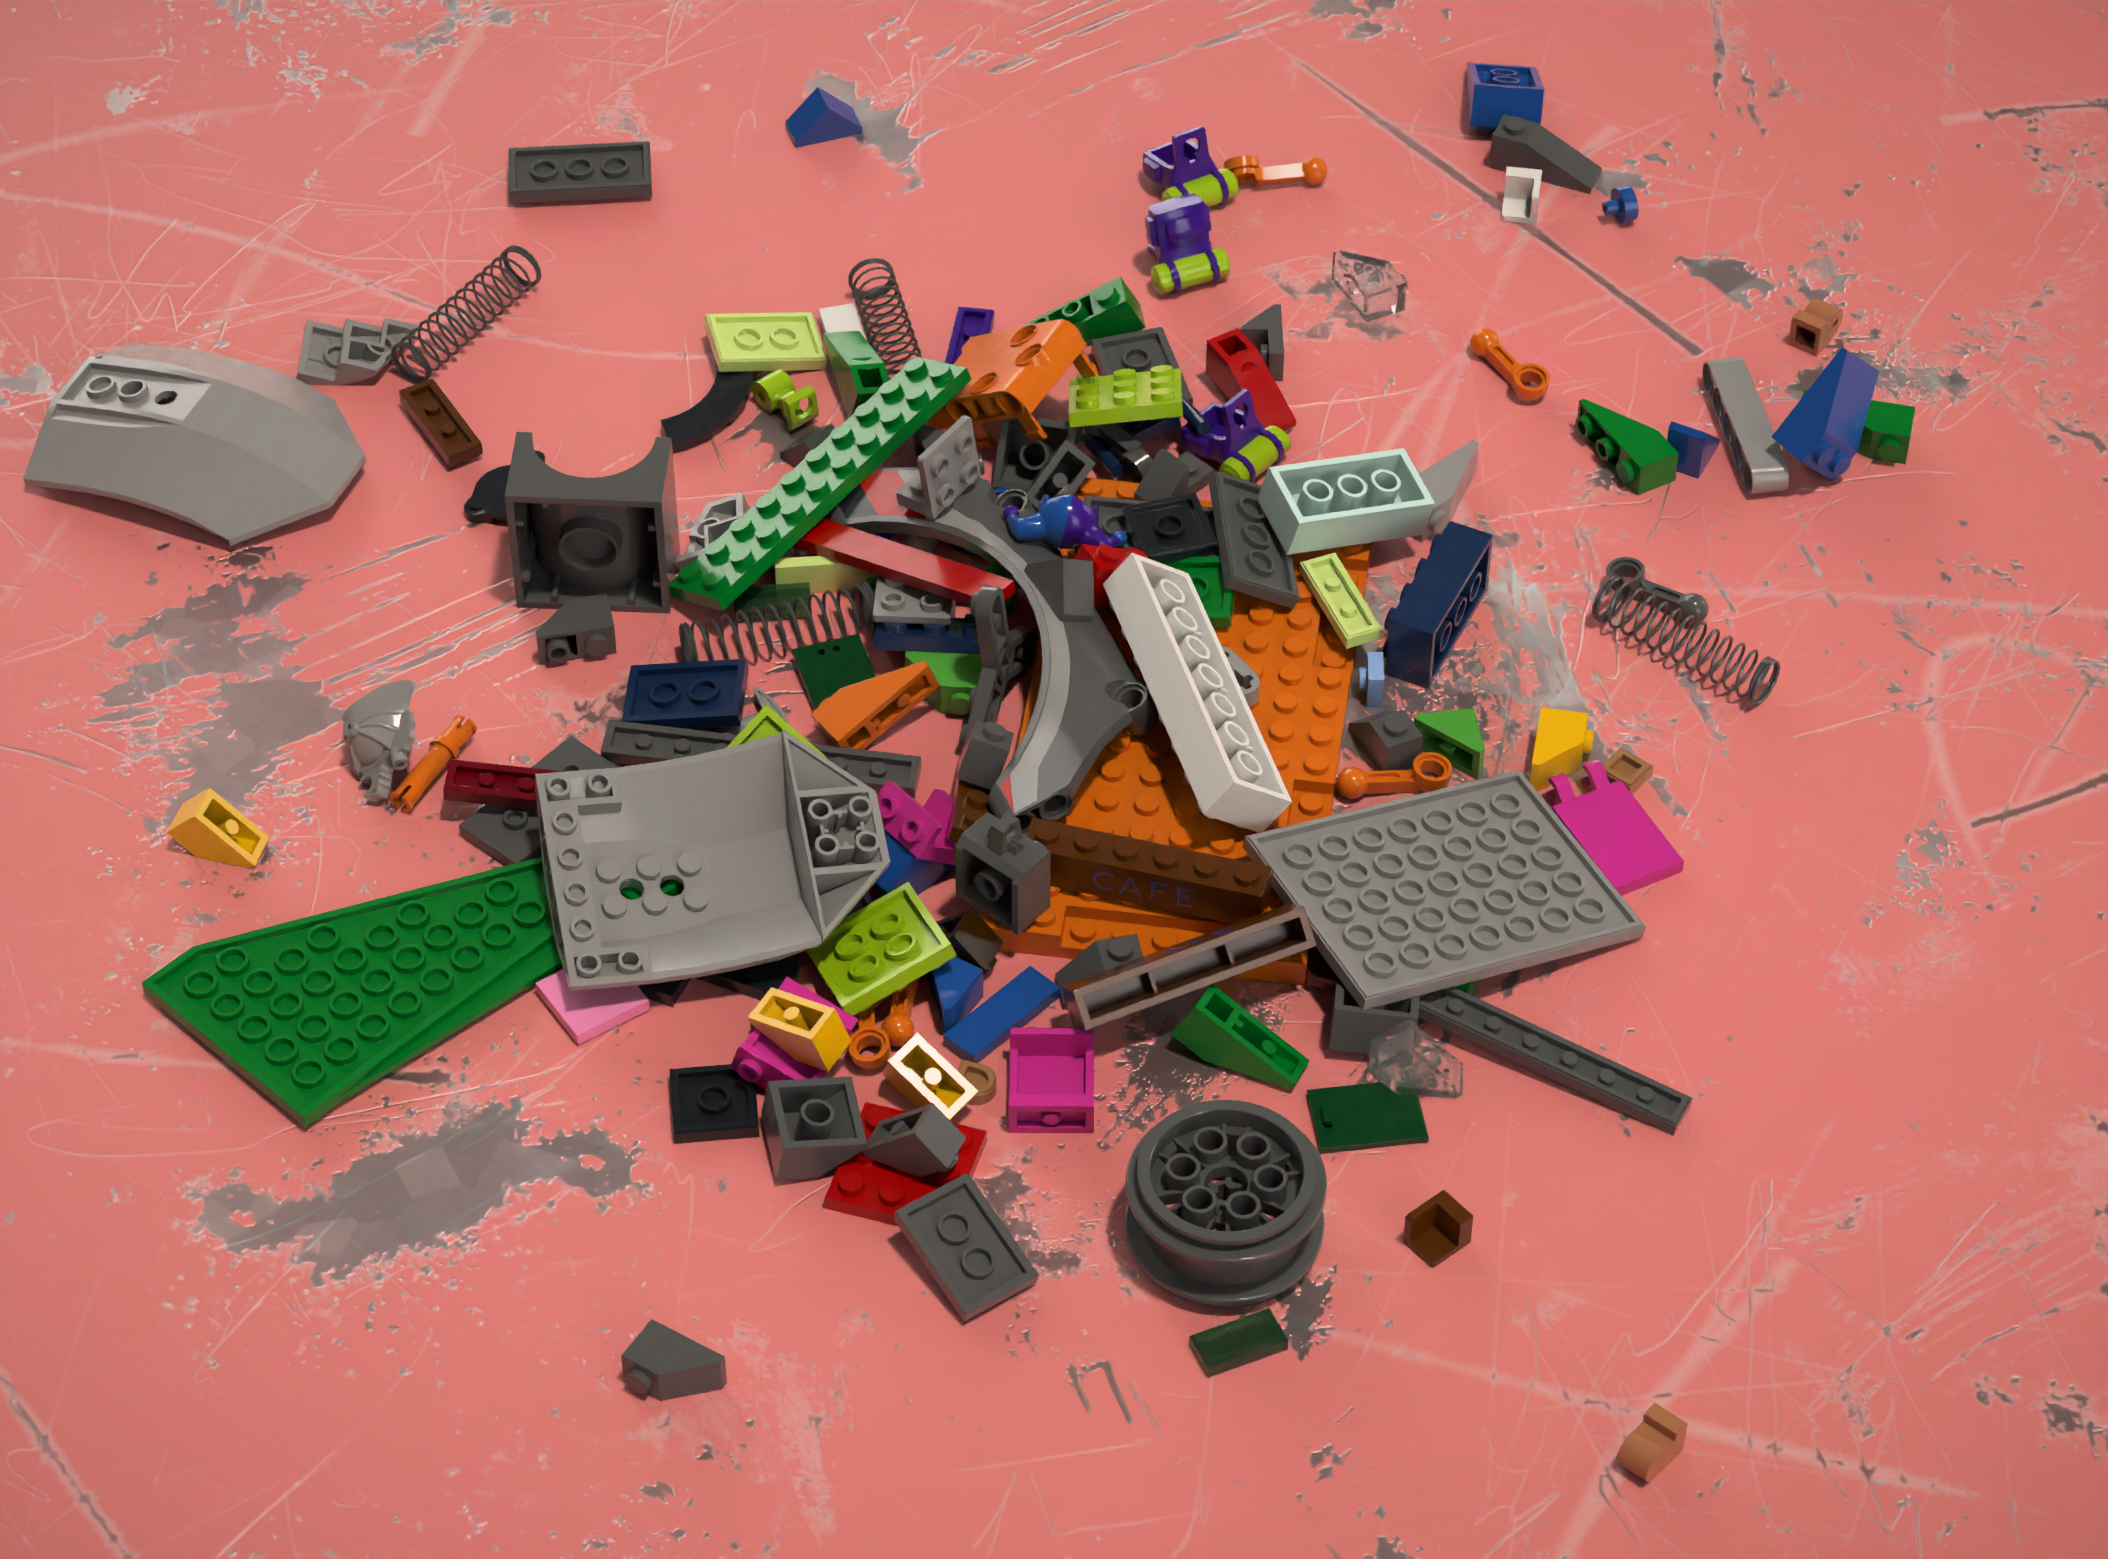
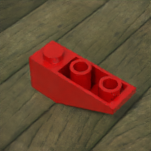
(1238, 365)

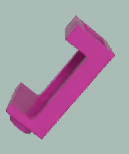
(916, 827)
(764, 1061)
(1051, 1080)

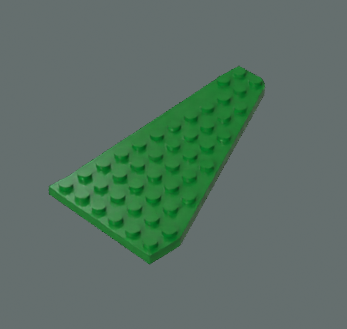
(364, 987)

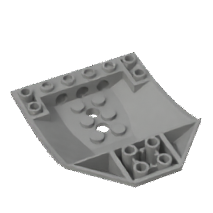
(227, 455)
(756, 834)

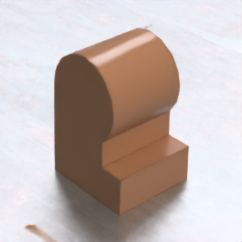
(1818, 319)
(1653, 1443)

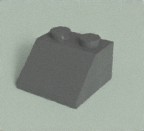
(1021, 458)
(811, 1125)

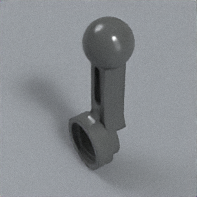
(1134, 457)
(1630, 567)

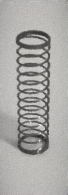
(875, 293)
(418, 354)
(866, 600)
(1758, 676)

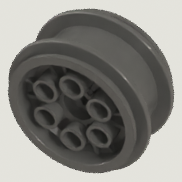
(1248, 1252)

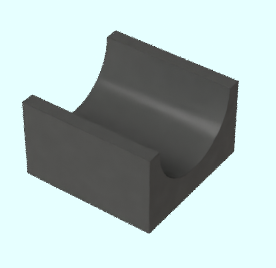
(593, 533)

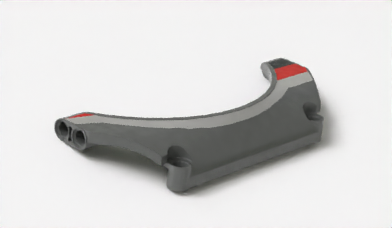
(1085, 678)

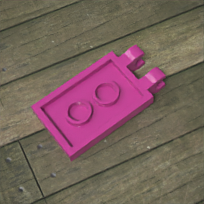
(1614, 830)

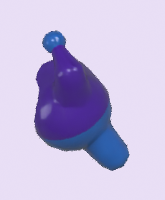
(1063, 523)

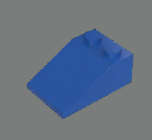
(1501, 91)
(1830, 416)

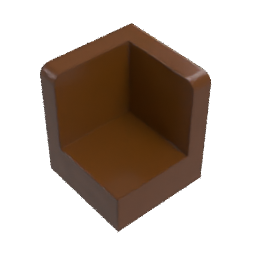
(1438, 1229)

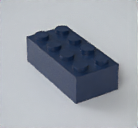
(1437, 604)

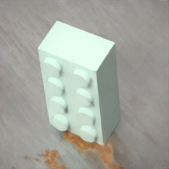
(1345, 501)

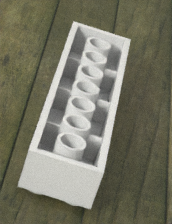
(1196, 694)

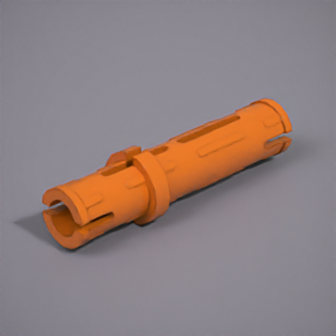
(440, 752)

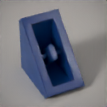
(822, 120)
(1694, 448)
(955, 990)

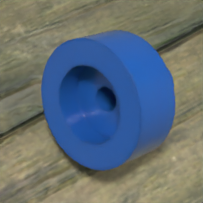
(1622, 204)

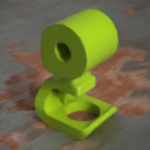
(778, 392)

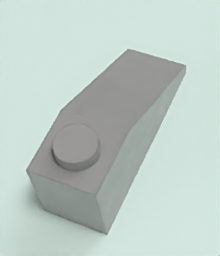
(1447, 485)

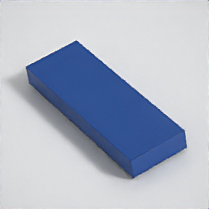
(1006, 1009)

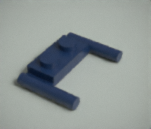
(1144, 432)

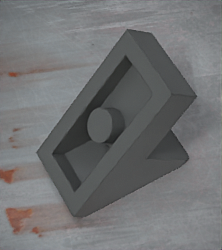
(1267, 336)
(1173, 476)

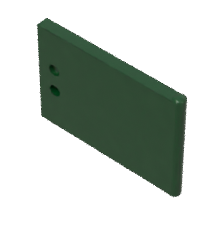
(832, 669)
(1365, 1118)

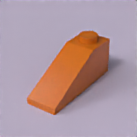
(870, 707)

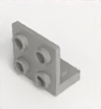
(943, 472)
(907, 604)

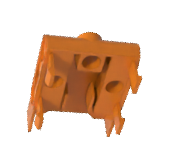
(1013, 375)

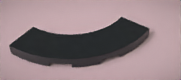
(718, 408)

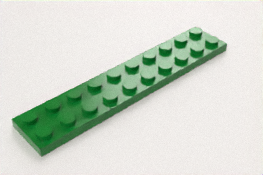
(818, 483)

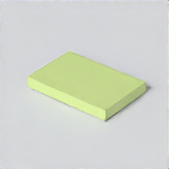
(765, 341)

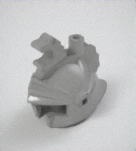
(380, 736)

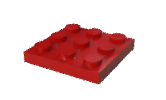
(878, 1190)

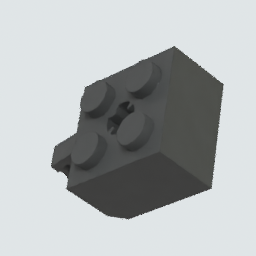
(1003, 871)

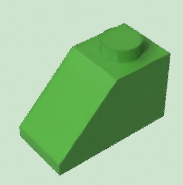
(956, 676)

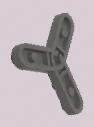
(1001, 652)

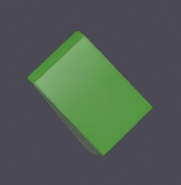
(1455, 737)

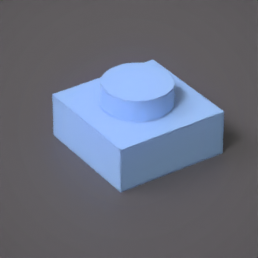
(1372, 679)

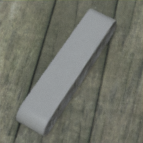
(1745, 425)

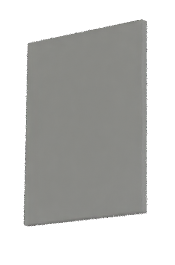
(1444, 888)

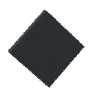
(1170, 529)
(712, 1104)

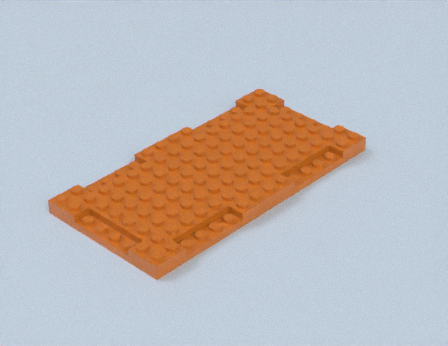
(1141, 785)

